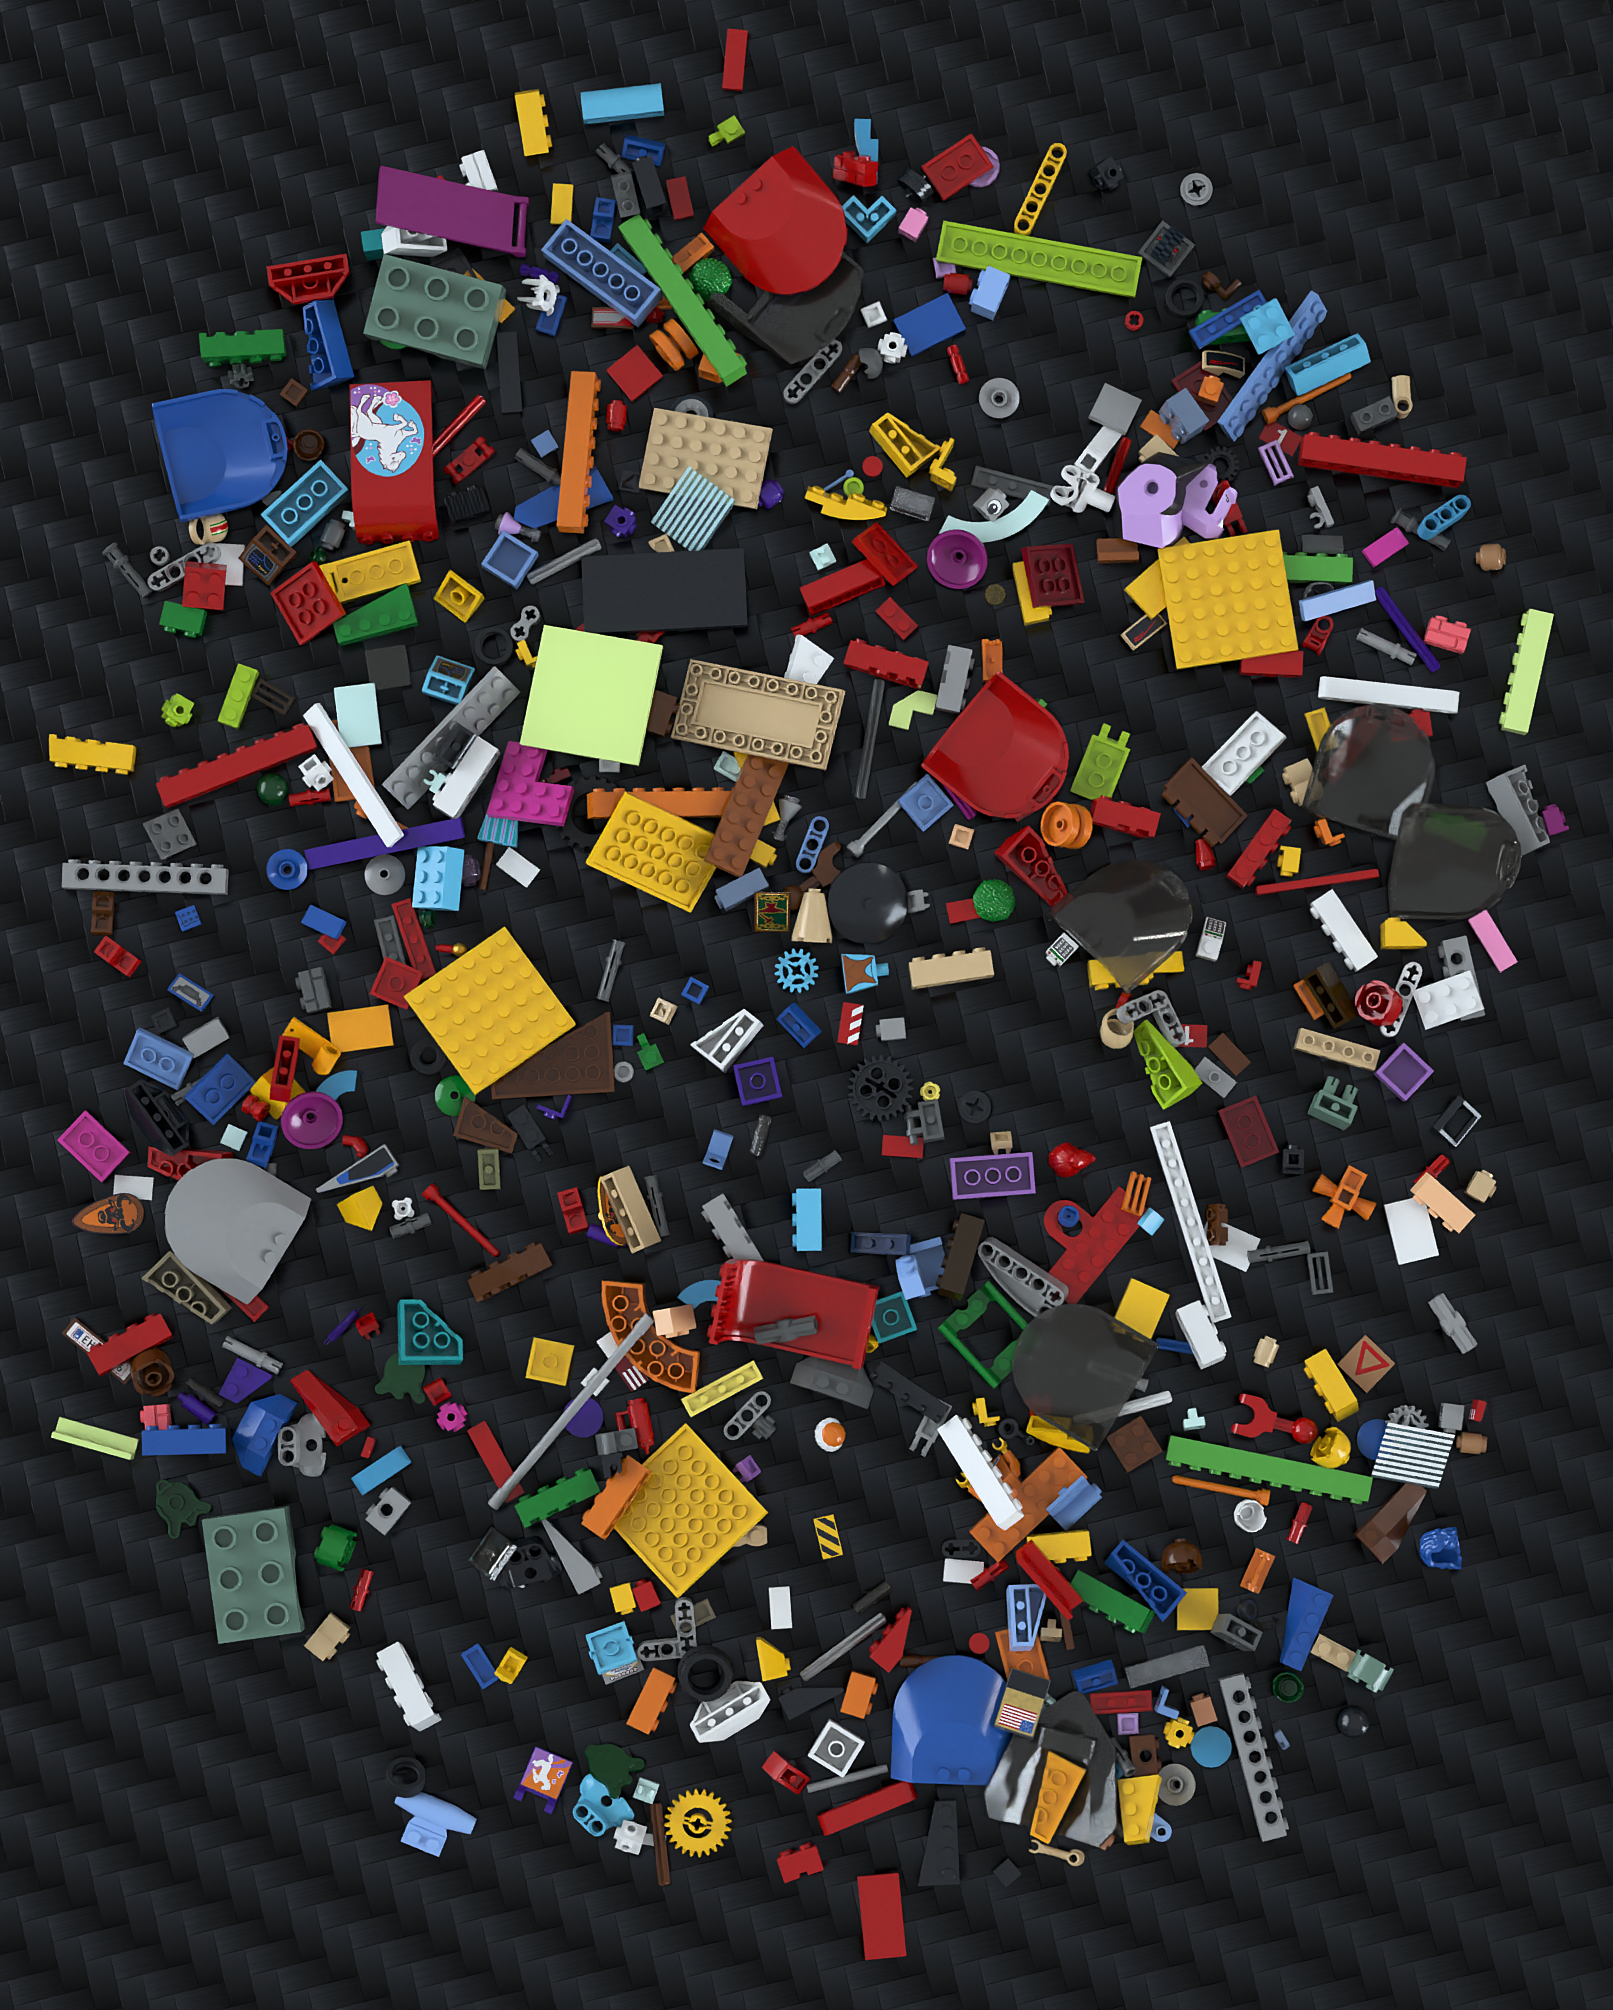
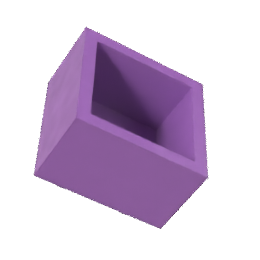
(1403, 1072)

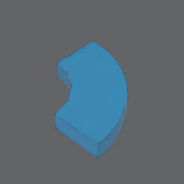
(339, 1084)
(699, 1292)

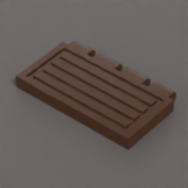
(1203, 801)

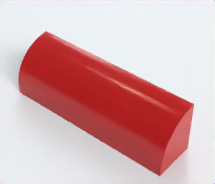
(841, 586)

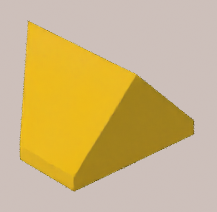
(361, 1208)

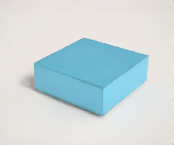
(1150, 1221)

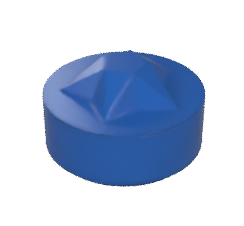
(1068, 1216)

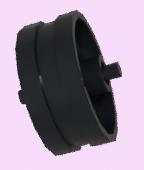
(915, 185)

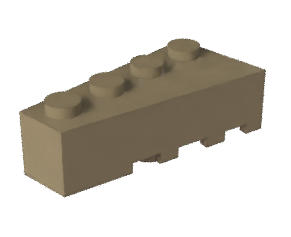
(187, 1288)

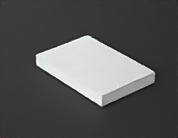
(1410, 1231)

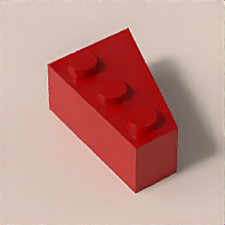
(1124, 817)

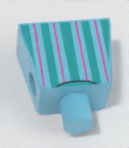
(499, 831)

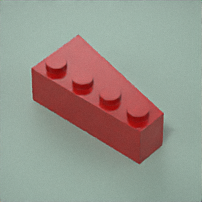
(886, 664)

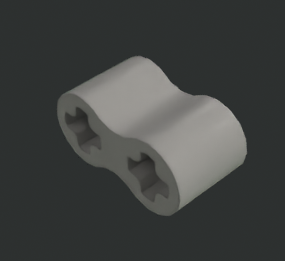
(525, 624)

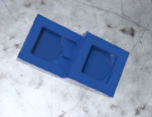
(603, 219)

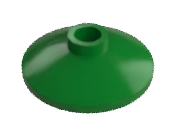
(443, 1095)

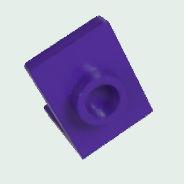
(551, 1113)

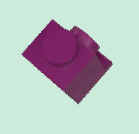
(1553, 820)

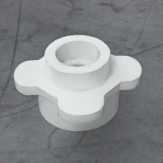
(399, 1214)

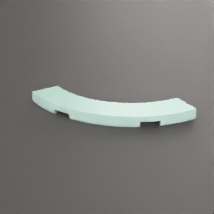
(1003, 526)

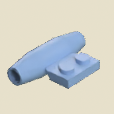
(431, 1820)

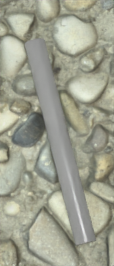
(847, 1778)

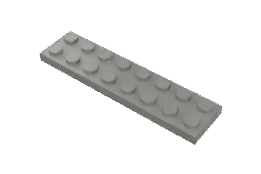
(473, 712)

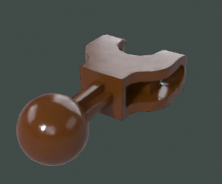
(821, 876)

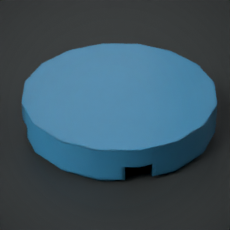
(1211, 1746)

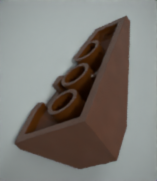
(1389, 1524)

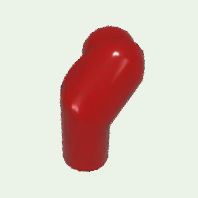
(358, 1144)

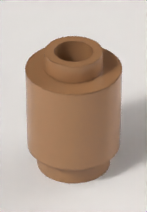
(1471, 1443)

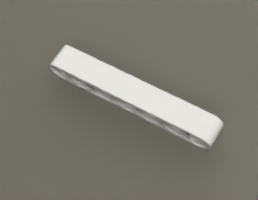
(1388, 694)

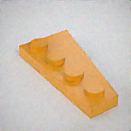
(1057, 1790)

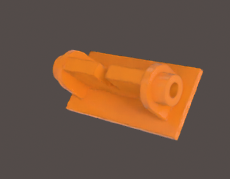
(1257, 1570)

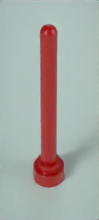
(433, 1195)

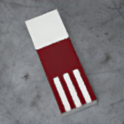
(628, 1372)

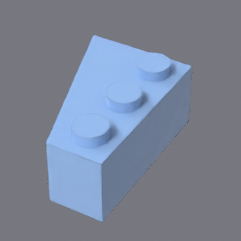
(1024, 1614)

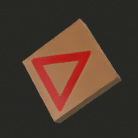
(1365, 1363)

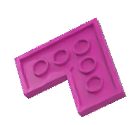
(519, 793)

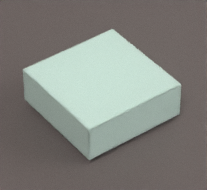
(234, 1137)

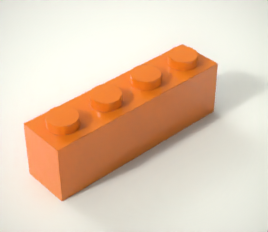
(615, 1498)

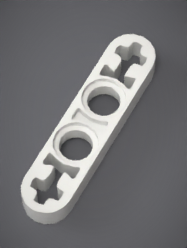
(1406, 999)

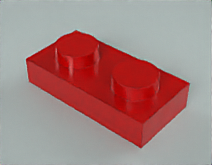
(896, 618)

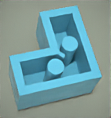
(871, 221)

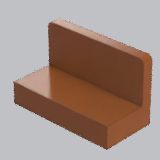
(1117, 551)

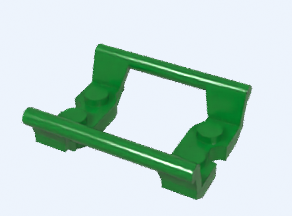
(962, 1319)

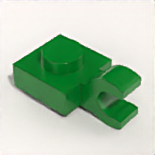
(649, 1055)

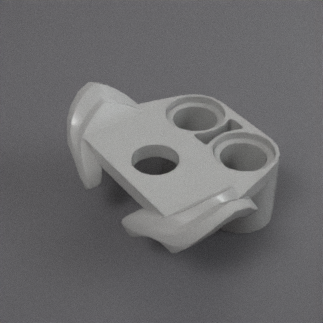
(309, 1462)

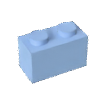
(910, 1276)

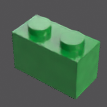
(182, 619)

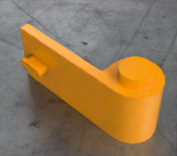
(314, 1045)

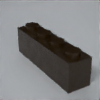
(961, 1256)

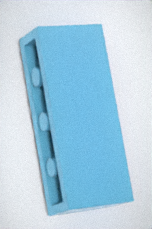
(622, 103)

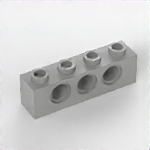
(1460, 947)

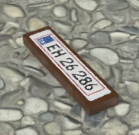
(86, 1338)

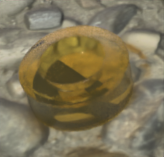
(995, 594)

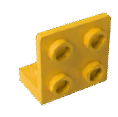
(943, 477)

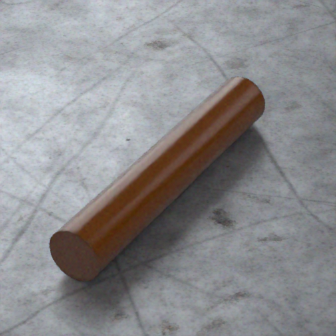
(486, 865)

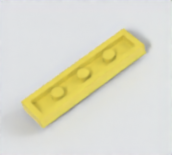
(722, 1388)

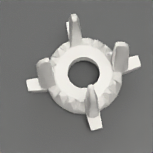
(538, 302)

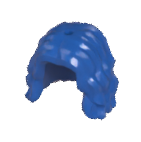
(1441, 1548)

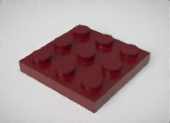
(1052, 575)

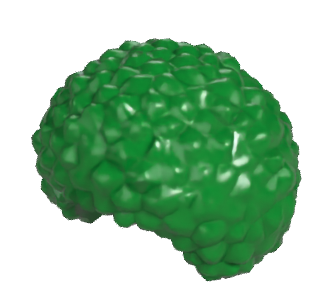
(710, 277)
(994, 900)

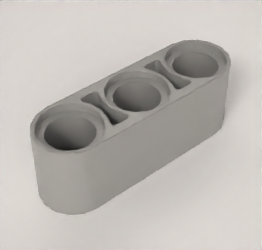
(742, 1424)

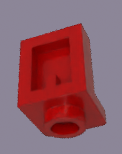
(1253, 974)

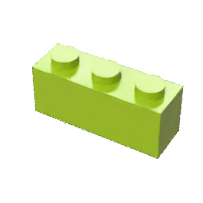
(238, 696)

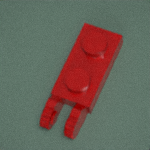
(1234, 512)

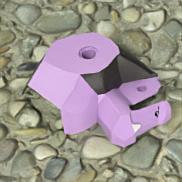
(1166, 495)

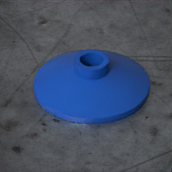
(279, 862)

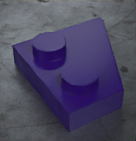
(243, 1380)

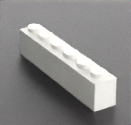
(980, 1472)

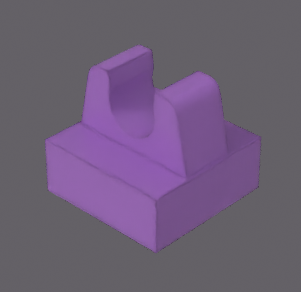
(747, 1468)

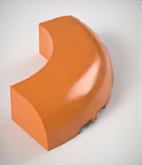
(651, 1354)

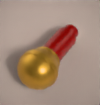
(458, 949)

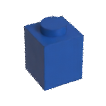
(695, 991)

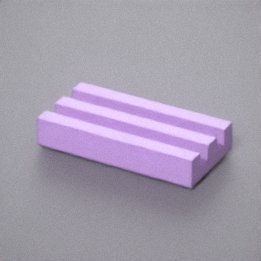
(1271, 472)

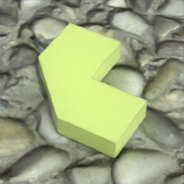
(918, 701)

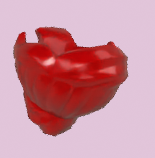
(1068, 1159)

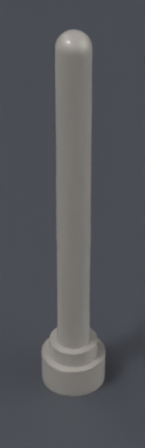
(858, 845)

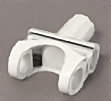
(1086, 494)

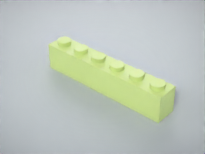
(1527, 671)

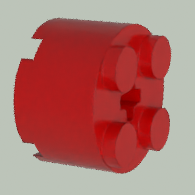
(1378, 1003)

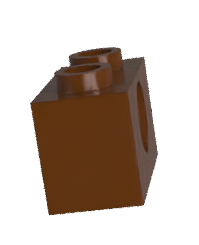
(1142, 1742)

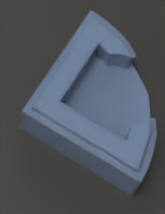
(1281, 1739)

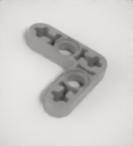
(1157, 1010)
(676, 1643)

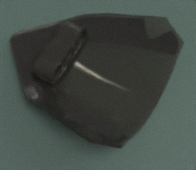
(1076, 1734)

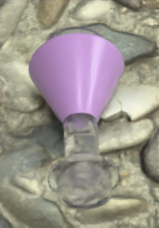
(509, 525)

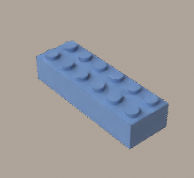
(602, 273)

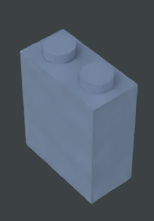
(741, 890)

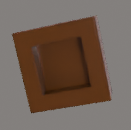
(294, 392)

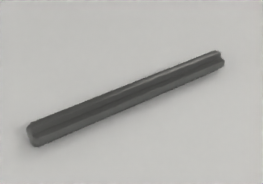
(869, 740)

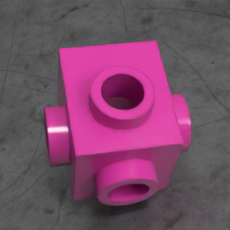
(457, 1410)

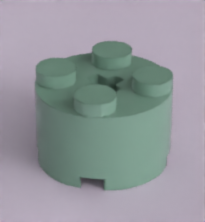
(1370, 1671)

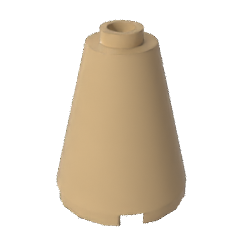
(813, 919)

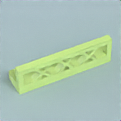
(95, 1438)

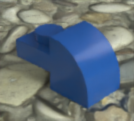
(262, 1144)

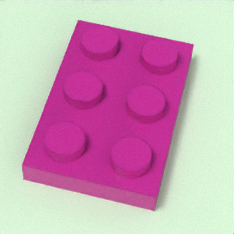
(93, 1146)

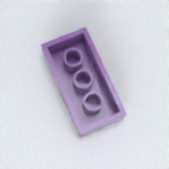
(992, 1175)

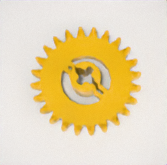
(717, 1827)

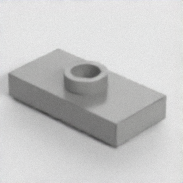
(1214, 1077)

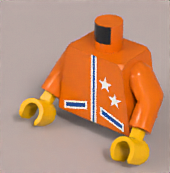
(1006, 1464)

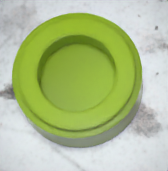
(852, 486)

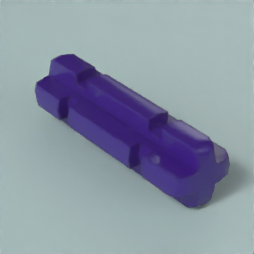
(535, 272)

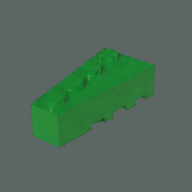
(242, 347)
(1113, 1603)

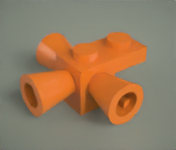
(1344, 1196)

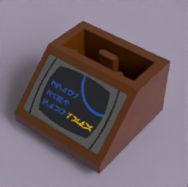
(267, 555)

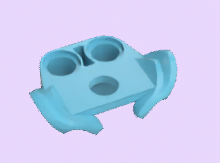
(609, 1816)

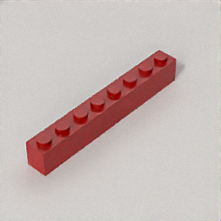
(236, 766)

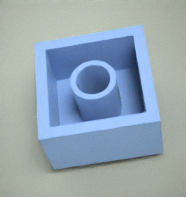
(991, 290)

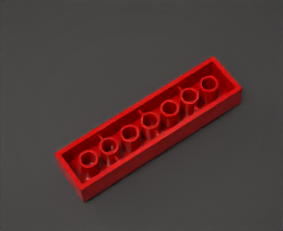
(1382, 460)

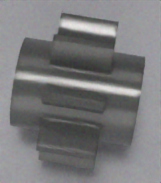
(240, 375)
(763, 1427)

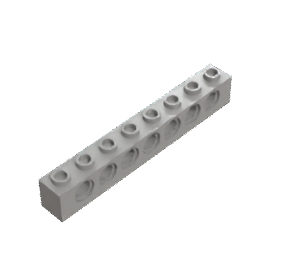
(72, 869)
(1266, 1829)

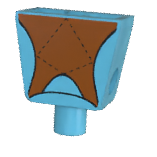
(861, 972)

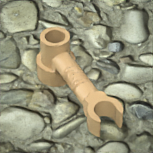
(1060, 1853)

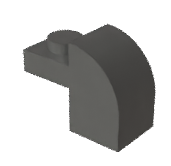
(616, 1441)

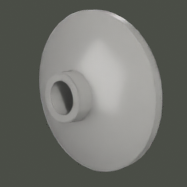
(1004, 389)
(392, 882)
(1167, 1789)

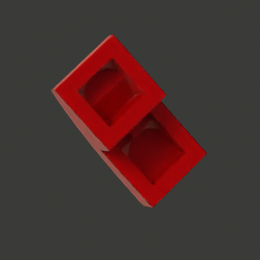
(117, 956)
(573, 1211)

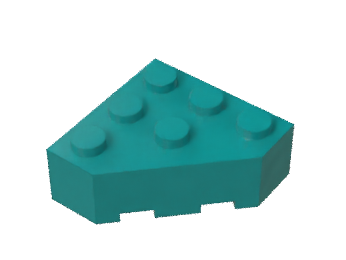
(425, 1337)

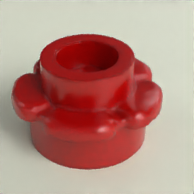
(655, 316)

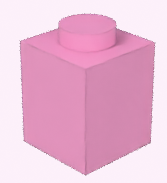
(913, 224)

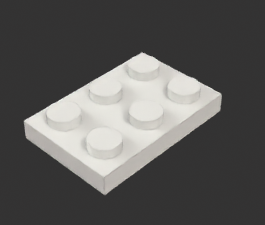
(1448, 1000)

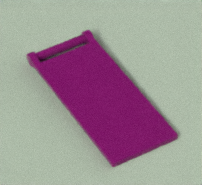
(450, 210)

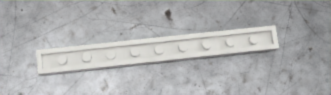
(1190, 1222)

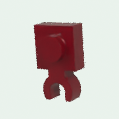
(559, 775)

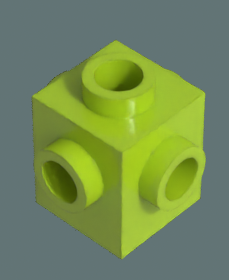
(182, 706)

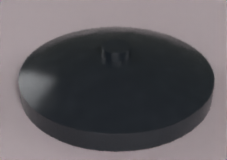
(867, 902)

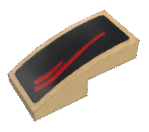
(1219, 362)
(1142, 630)

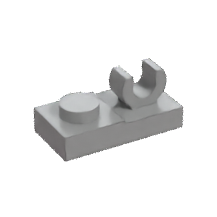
(1316, 499)

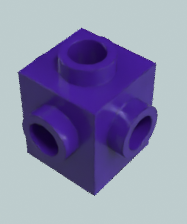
(617, 515)

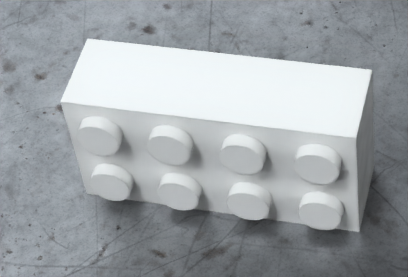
(466, 778)

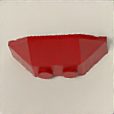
(309, 279)

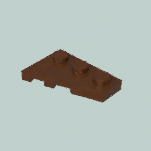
(483, 1128)

